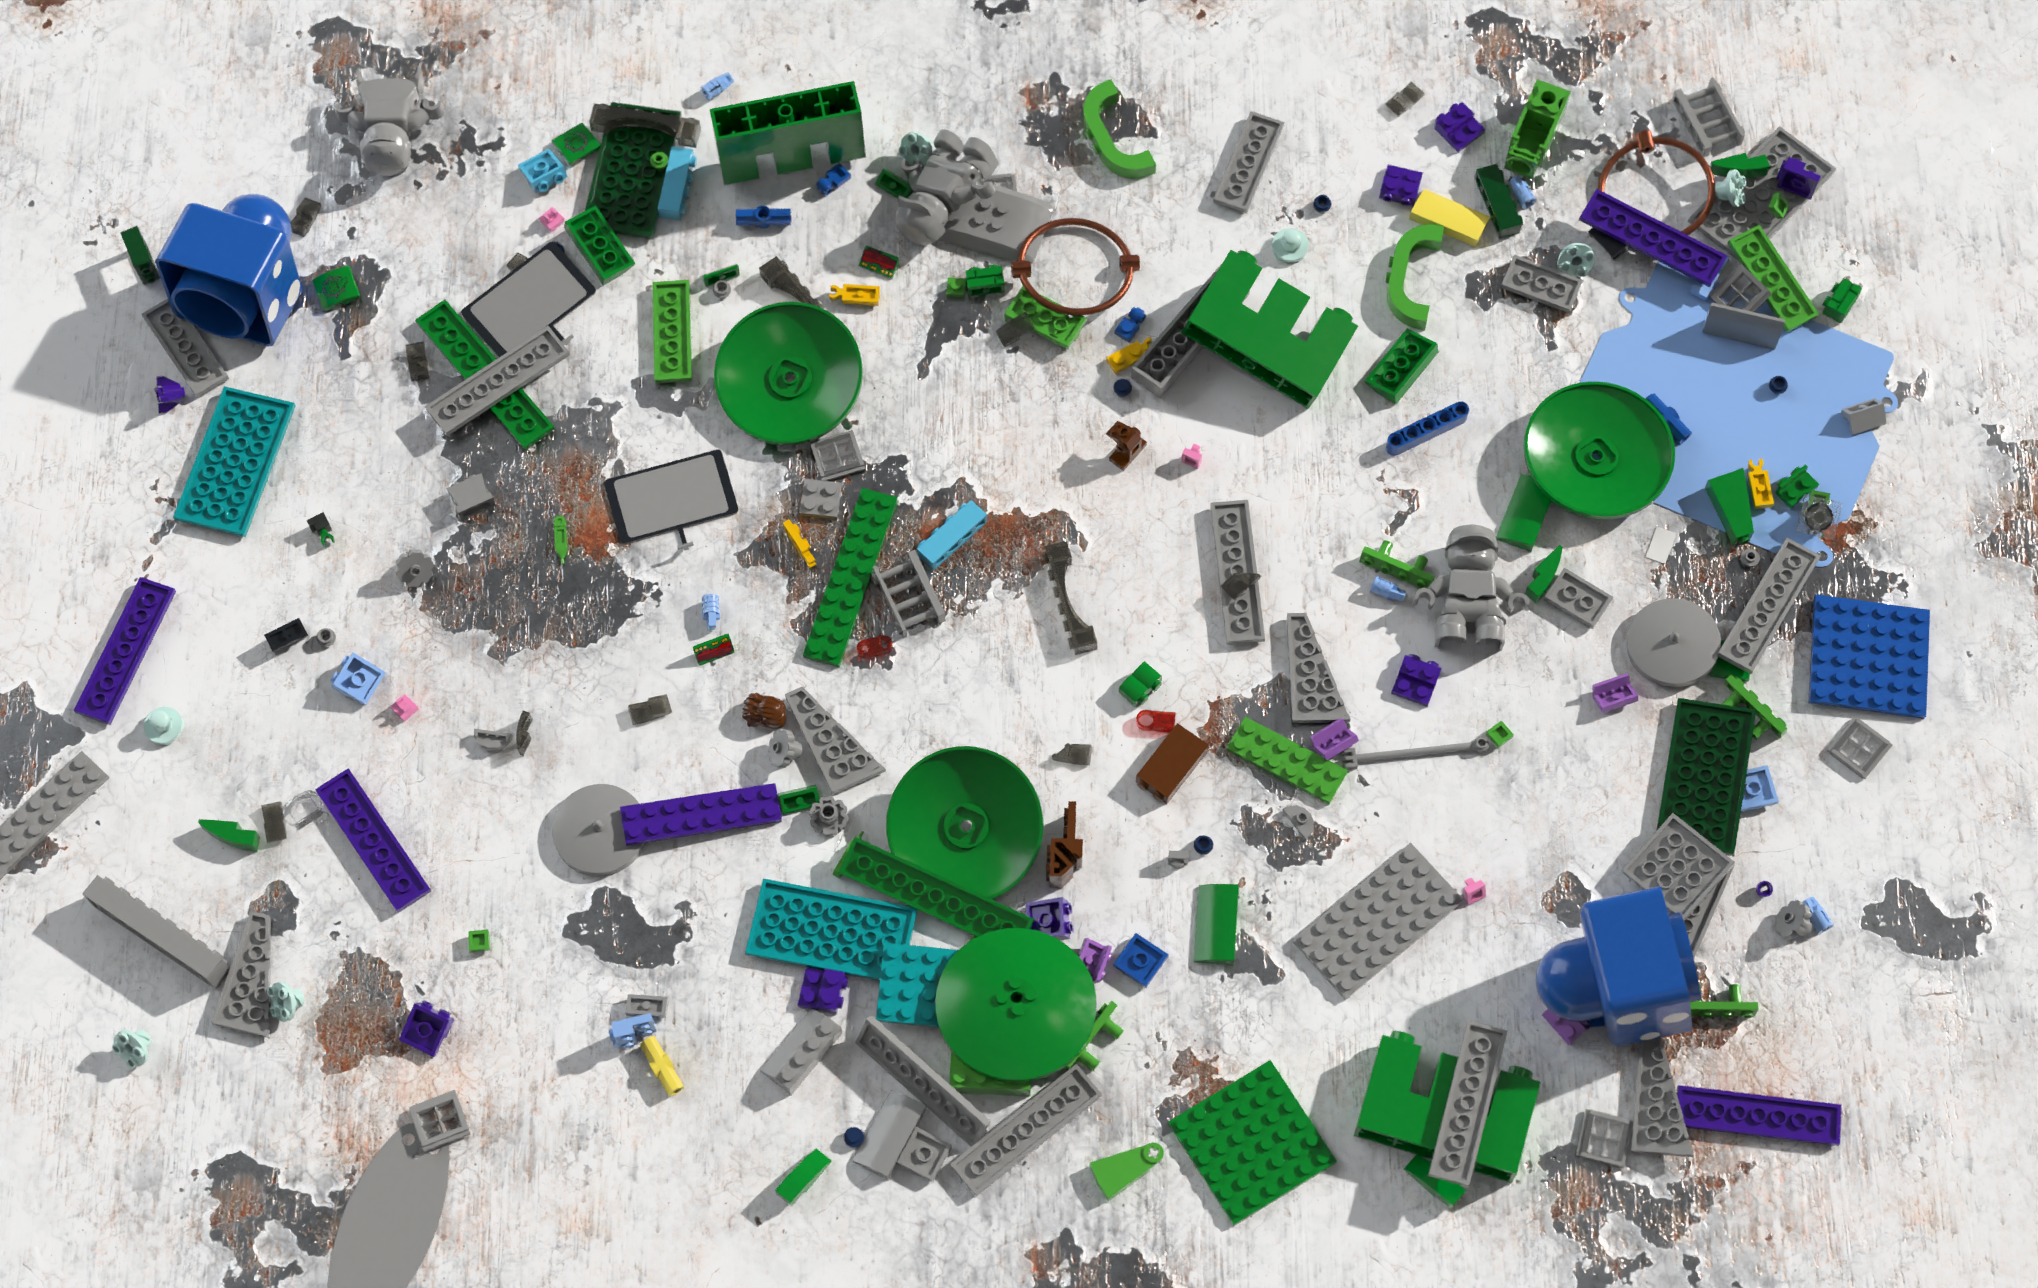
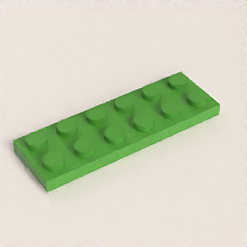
(1764, 262)
(672, 331)
(1287, 760)

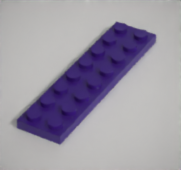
(1653, 238)
(124, 651)
(700, 814)
(373, 840)
(1760, 1115)

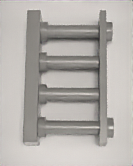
(1697, 129)
(920, 579)

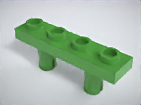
(1406, 573)
(1764, 712)
(1735, 1007)
(1102, 1022)

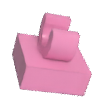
(551, 219)
(1192, 456)
(404, 707)
(1474, 890)

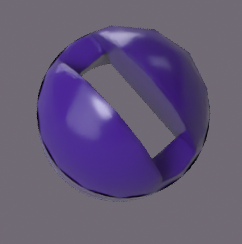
(1768, 892)

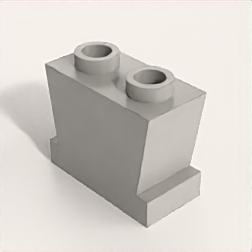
(470, 496)

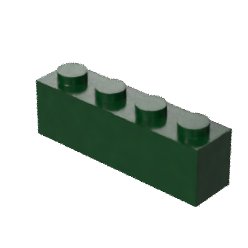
(1498, 201)

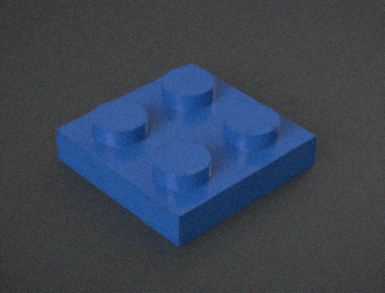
(1140, 960)

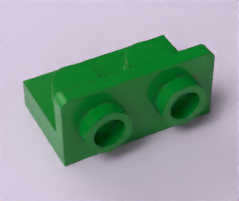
(1796, 486)

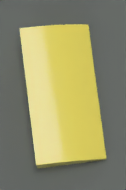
(1458, 219)

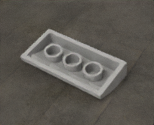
(1743, 325)
(889, 1134)

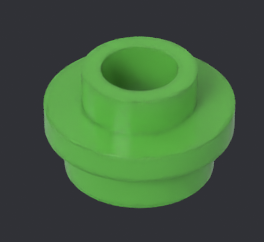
(659, 165)

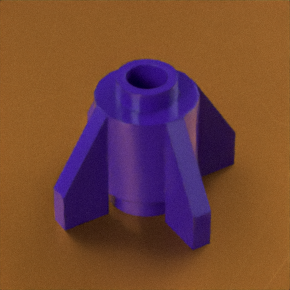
(169, 393)

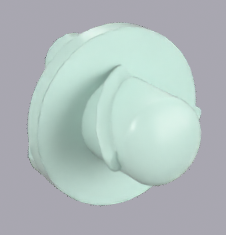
(915, 147)
(1732, 188)
(1290, 245)
(1576, 260)
(163, 725)
(284, 1001)
(132, 1046)

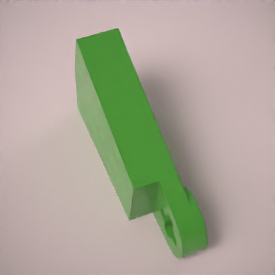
(1123, 1169)

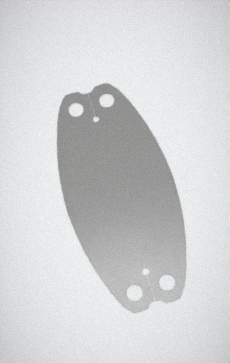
(390, 1216)

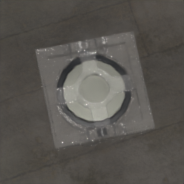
(1817, 516)

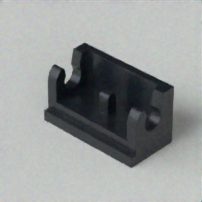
(1611, 245)
(286, 635)

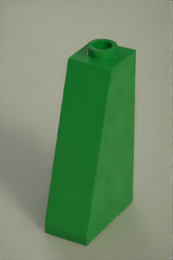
(1732, 505)

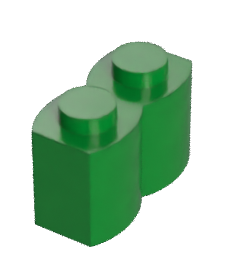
(1140, 684)

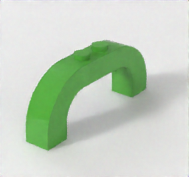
(1122, 164)
(1404, 309)

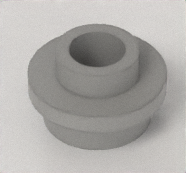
(722, 285)
(1750, 562)
(323, 633)

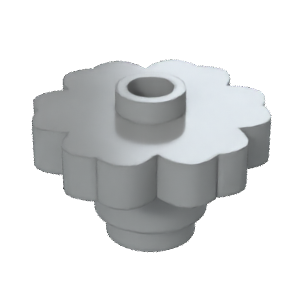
(414, 568)
(783, 748)
(830, 824)
(1793, 920)

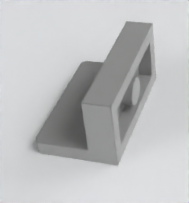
(1865, 415)

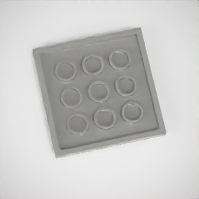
(1679, 863)

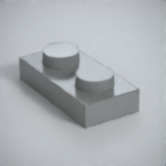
(646, 1004)

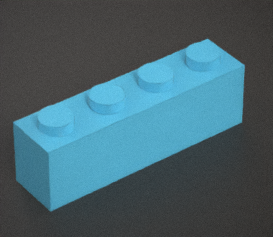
(676, 183)
(951, 535)

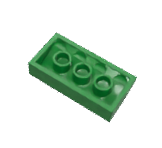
(599, 245)
(1402, 365)
(1524, 515)
(1216, 923)

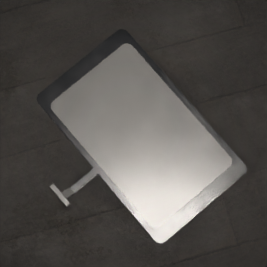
(529, 300)
(671, 497)

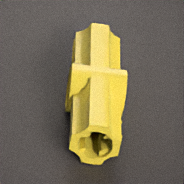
(661, 1066)

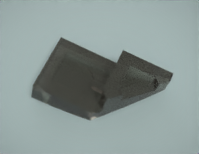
(1239, 583)
(1074, 754)

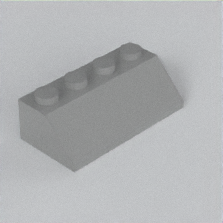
(802, 1051)

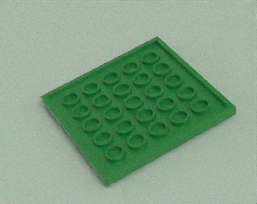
(1252, 1142)

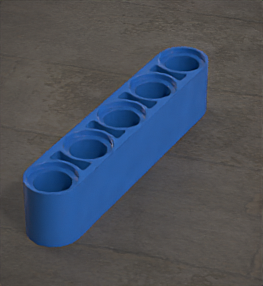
(1423, 435)

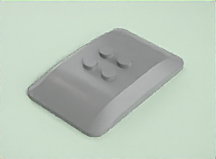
(998, 224)

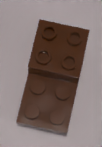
(1064, 852)

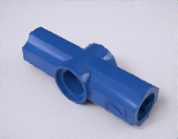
(751, 217)
(1677, 428)

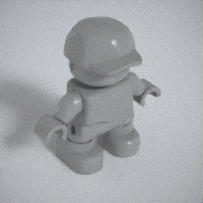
(388, 120)
(943, 186)
(1471, 588)

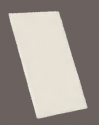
(1661, 545)

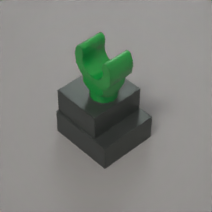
(321, 525)

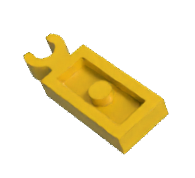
(856, 294)
(1127, 356)
(1759, 486)
(800, 544)

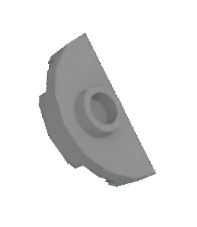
(492, 740)
(1300, 819)

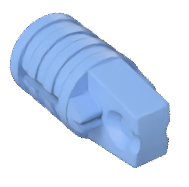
(716, 86)
(1522, 192)
(1387, 589)
(710, 610)
(1818, 915)

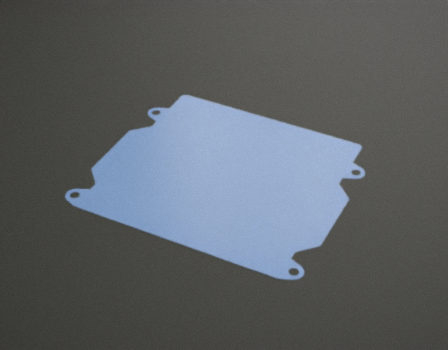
(1733, 414)

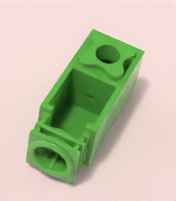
(1536, 128)

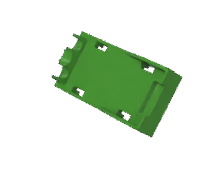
(1047, 323)

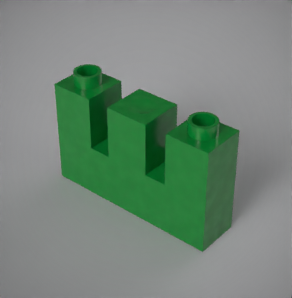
(787, 129)
(1263, 340)
(1413, 1122)

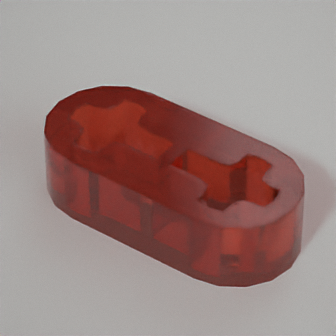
(874, 645)

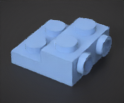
(357, 678)
(625, 1031)

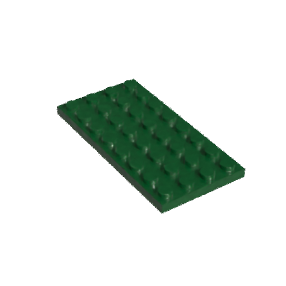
(625, 182)
(1708, 769)

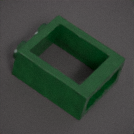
(140, 255)

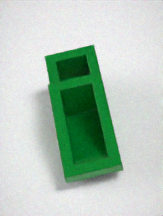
(1747, 167)
(1544, 575)
(231, 834)
(803, 1177)
(1446, 1191)

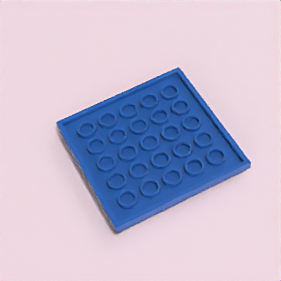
(1869, 656)

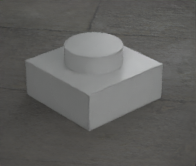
(1178, 858)

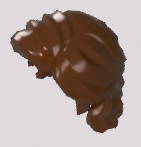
(764, 711)

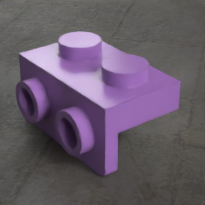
(1614, 693)
(1333, 739)
(1095, 958)
(1565, 1028)

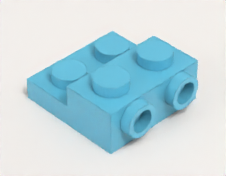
(543, 171)

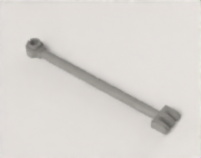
(1354, 758)

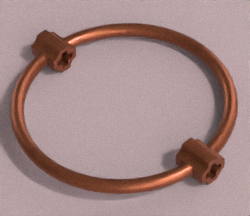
(1645, 144)
(1127, 263)

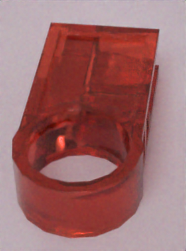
(1162, 721)

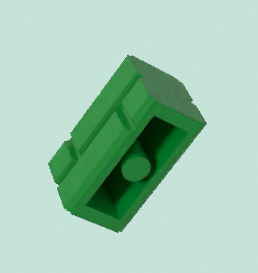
(985, 280)
(1842, 300)

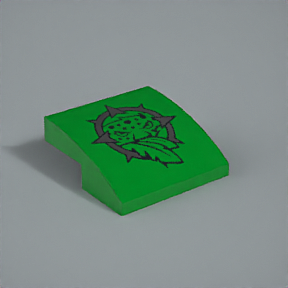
(576, 144)
(336, 288)

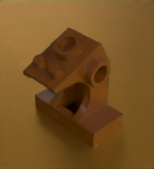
(1128, 444)

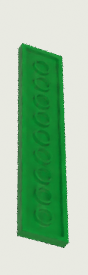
(468, 357)
(850, 577)
(928, 891)

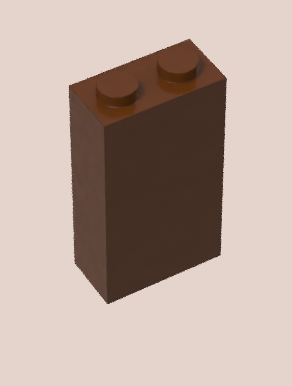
(1171, 764)

